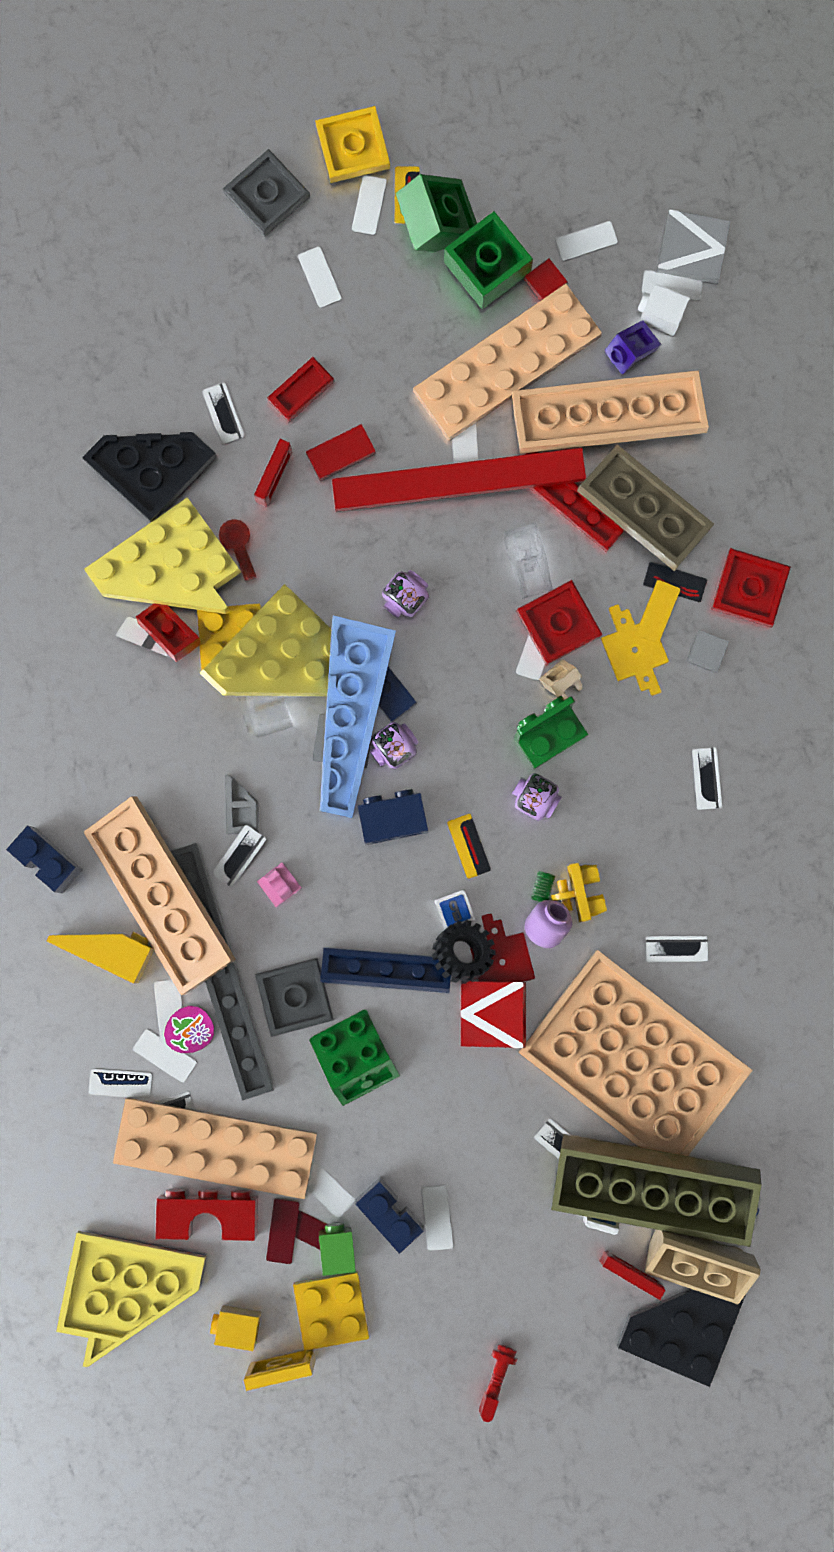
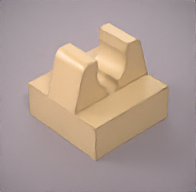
(561, 678)

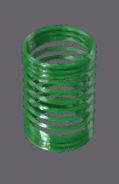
(551, 879)

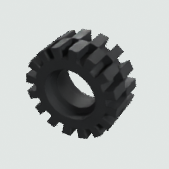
(477, 942)

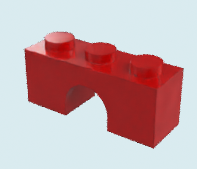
(235, 1212)

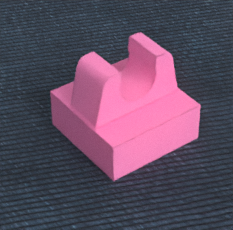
(279, 884)

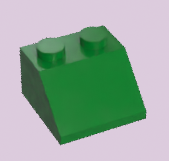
(435, 211)

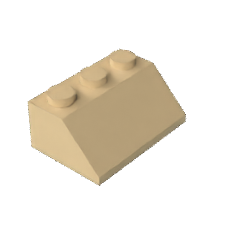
(702, 1265)

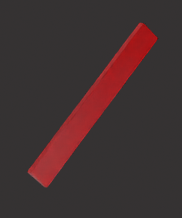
(459, 479)

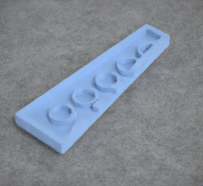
(354, 690)

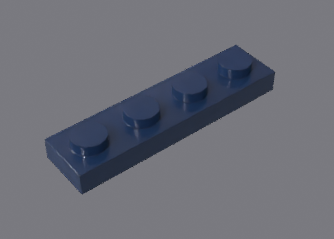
(383, 970)

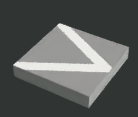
(693, 246)

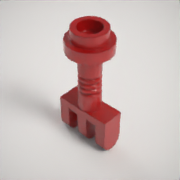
(489, 1402)

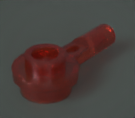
(235, 536)

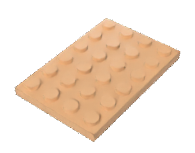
(634, 1059)

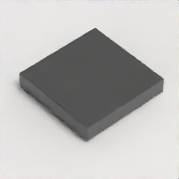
(266, 192)
(294, 997)

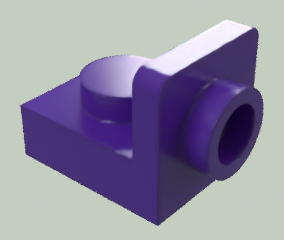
(632, 346)

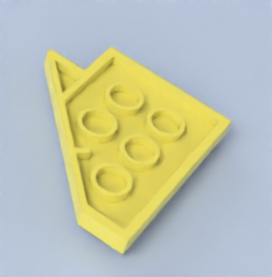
(168, 564)
(275, 653)
(122, 1288)

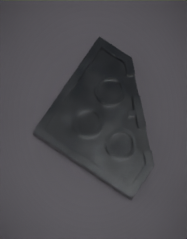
(150, 467)
(682, 1334)

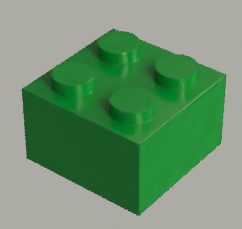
(488, 260)

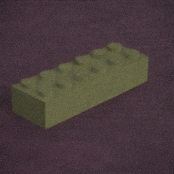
(657, 1190)

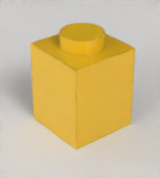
(236, 1327)

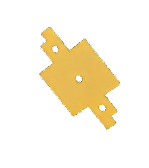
(627, 663)

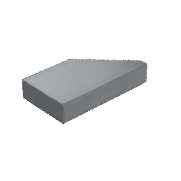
(240, 807)

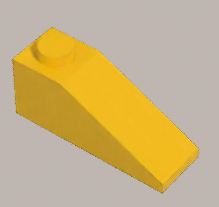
(115, 953)

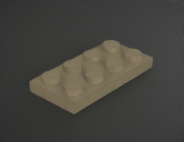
(645, 507)

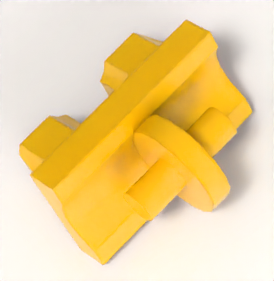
(585, 906)

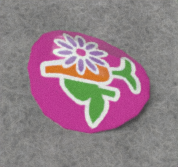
(189, 1030)

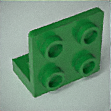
(550, 733)
(353, 1057)

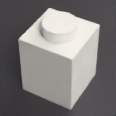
(663, 309)

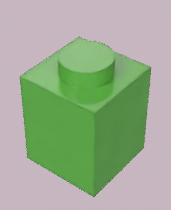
(336, 1249)

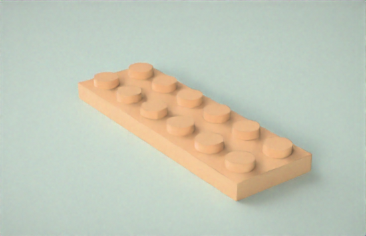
(507, 362)
(609, 411)
(159, 895)
(215, 1148)

